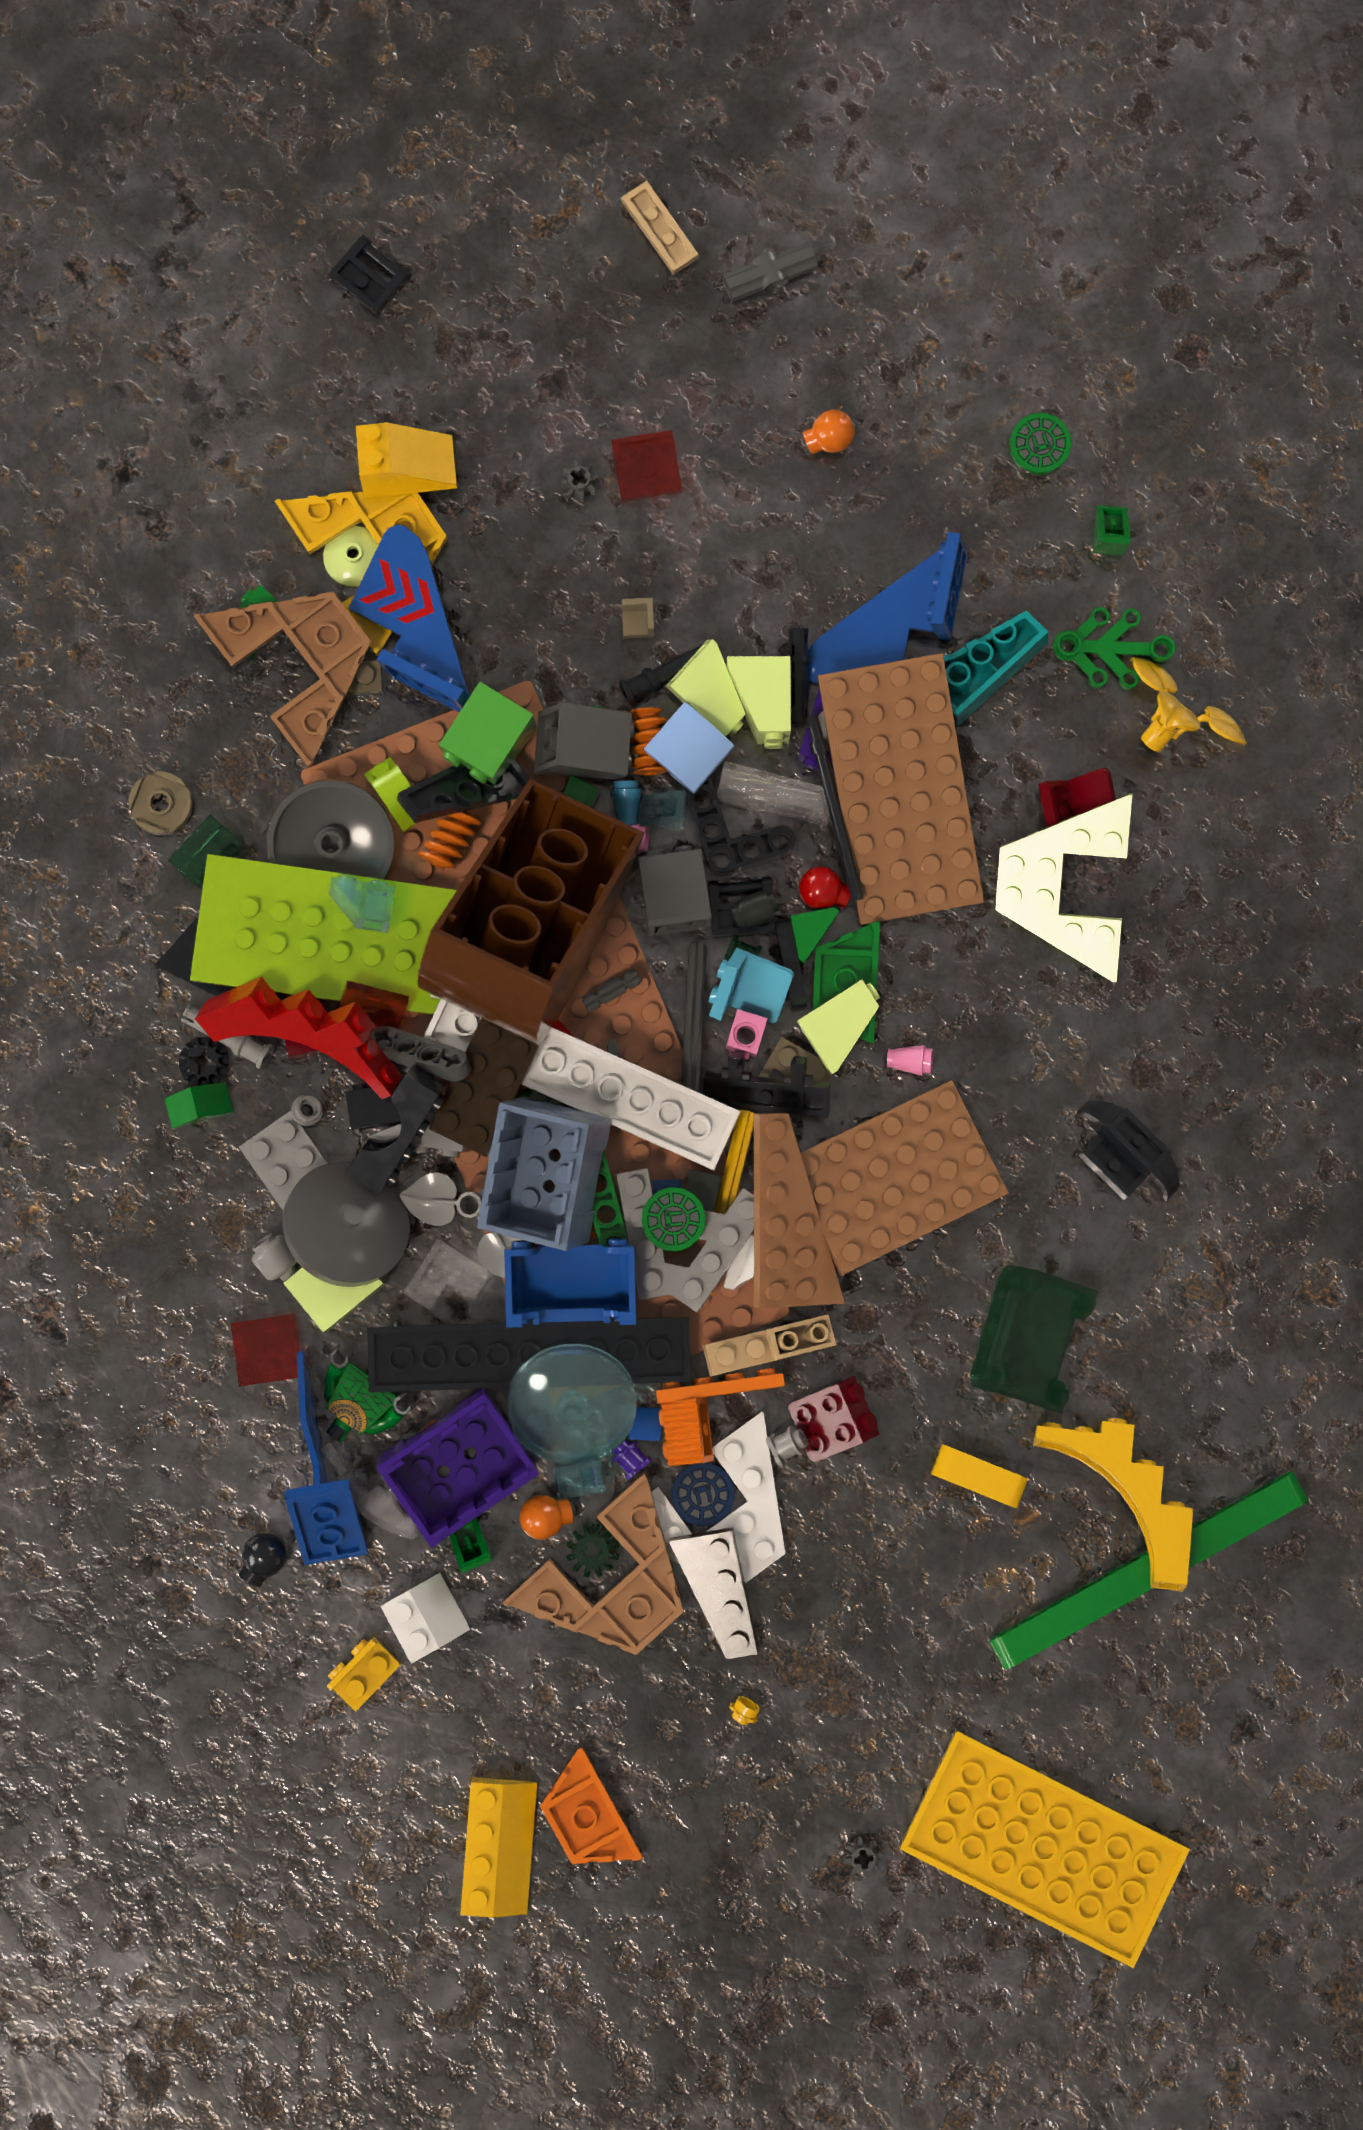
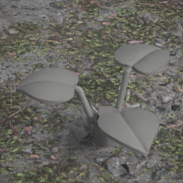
(434, 1203)

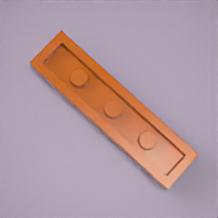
(733, 1384)

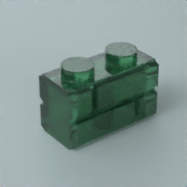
(208, 838)

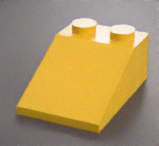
(404, 460)

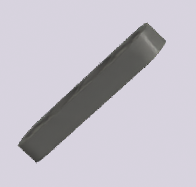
(423, 1047)

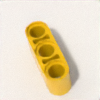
(979, 1476)

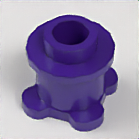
(630, 1458)

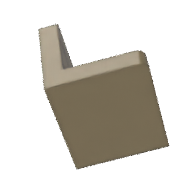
(637, 618)

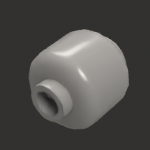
(274, 1257)

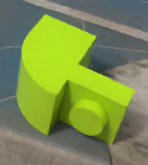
(388, 782)

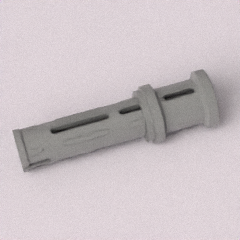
(240, 1046)

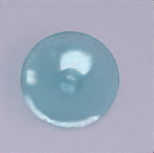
(572, 1403)

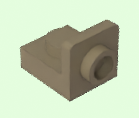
(368, 679)

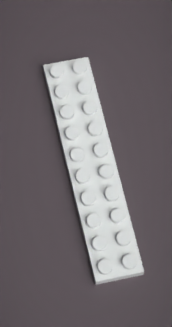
(611, 1088)

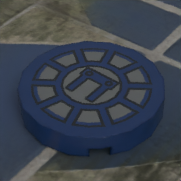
(703, 1494)

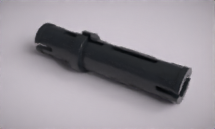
(799, 674)

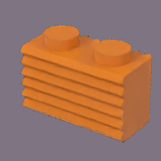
(686, 1431)

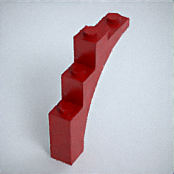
(302, 1019)

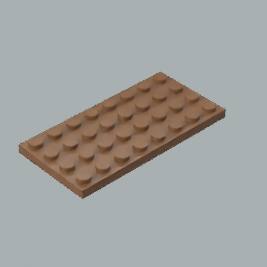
(901, 787)

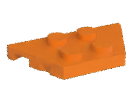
(586, 1816)

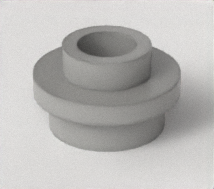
(314, 1106)

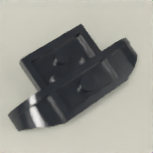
(1127, 1151)

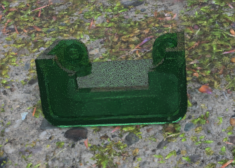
(1029, 1336)

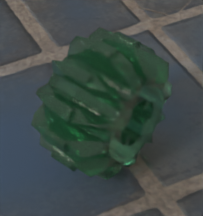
(587, 1560)

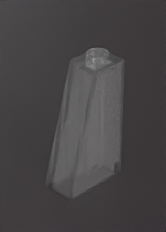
(772, 794)

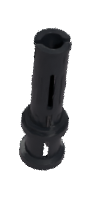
(651, 679)

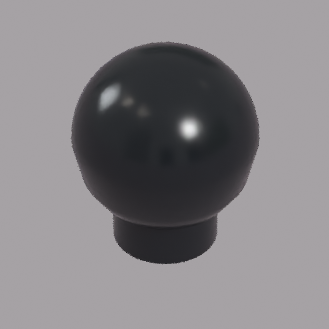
(262, 1558)

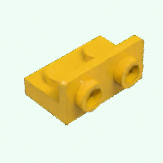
(364, 1673)

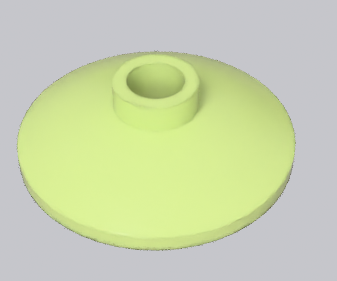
(342, 568)

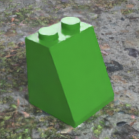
(487, 734)

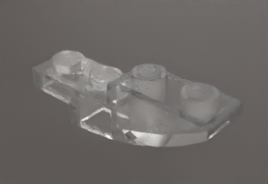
(376, 1504)

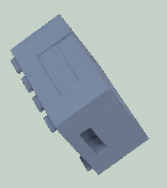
(521, 1163)

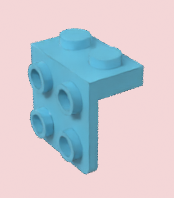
(750, 986)

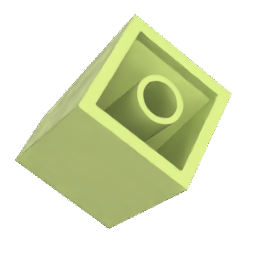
(765, 695)

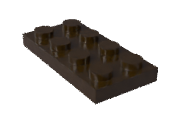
(497, 1073)

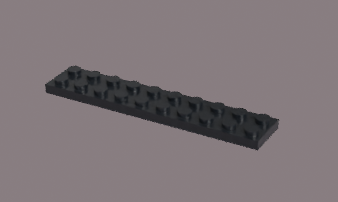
(492, 1354)

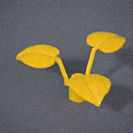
(1174, 715)

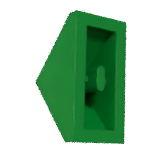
(1111, 530)
(810, 929)
(198, 1104)
(471, 1546)

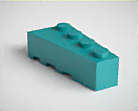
(990, 662)

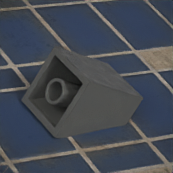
(583, 742)
(675, 890)

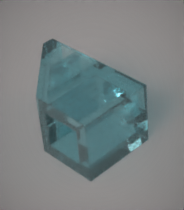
(364, 903)

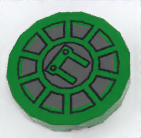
(1040, 443)
(673, 1219)

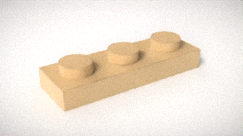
(660, 227)

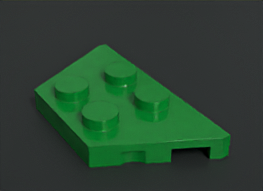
(845, 963)

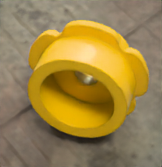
(744, 1710)

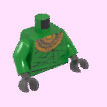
(353, 1404)

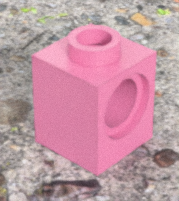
(750, 1021)

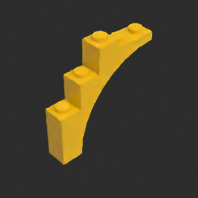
(1109, 1453)

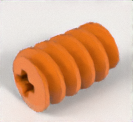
(646, 726)
(449, 839)

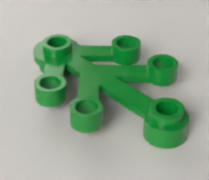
(1108, 648)

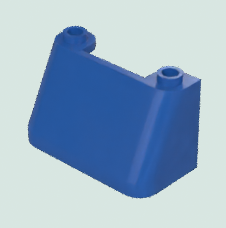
(570, 1285)

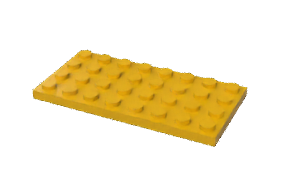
(1044, 1848)

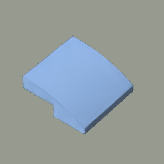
(689, 747)

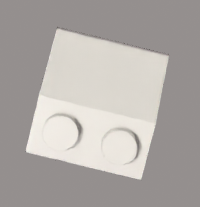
(425, 1617)

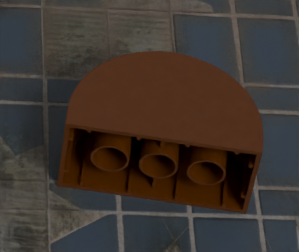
(530, 912)

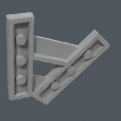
(693, 1285)

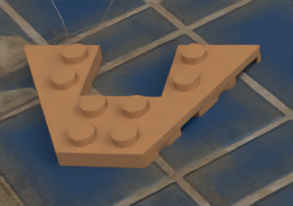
(323, 636)
(637, 1605)

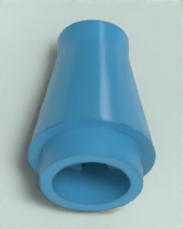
(626, 800)

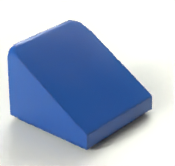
(646, 1425)

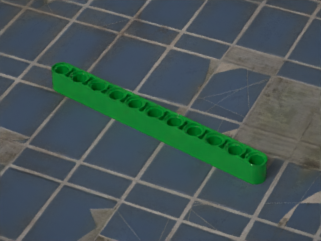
(1133, 1577)

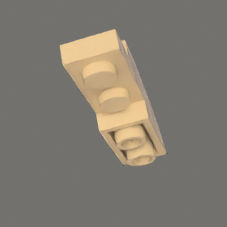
(769, 1345)

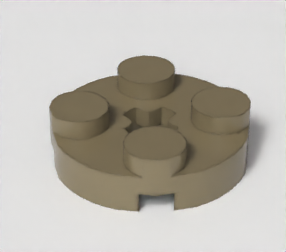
(154, 787)

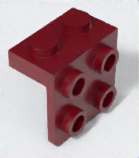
(1075, 796)
(834, 1419)

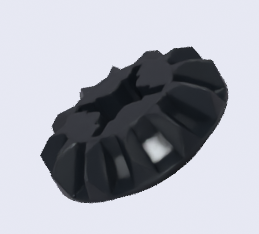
(210, 1074)

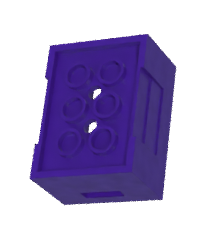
(473, 1485)

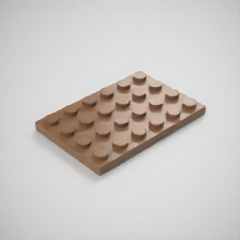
(900, 1177)

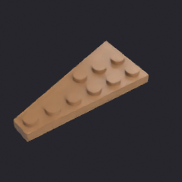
(789, 1246)

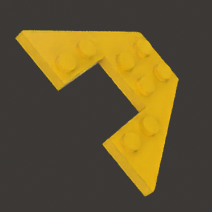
(326, 517)

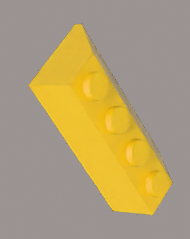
(498, 1847)

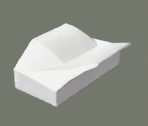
(742, 1267)

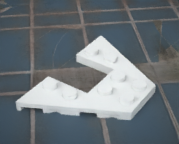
(754, 1523)

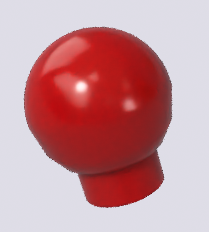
(823, 889)

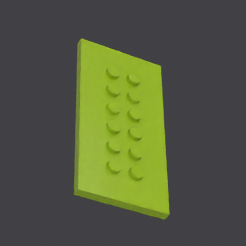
(294, 935)

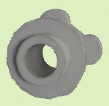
(787, 1444)

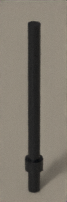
(819, 748)

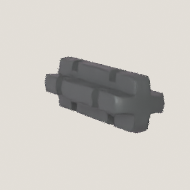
(611, 990)

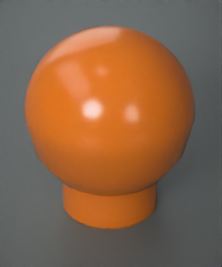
(830, 432)
(544, 1516)

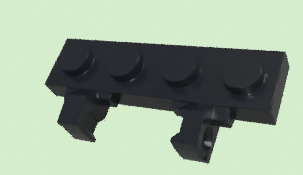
(791, 1095)

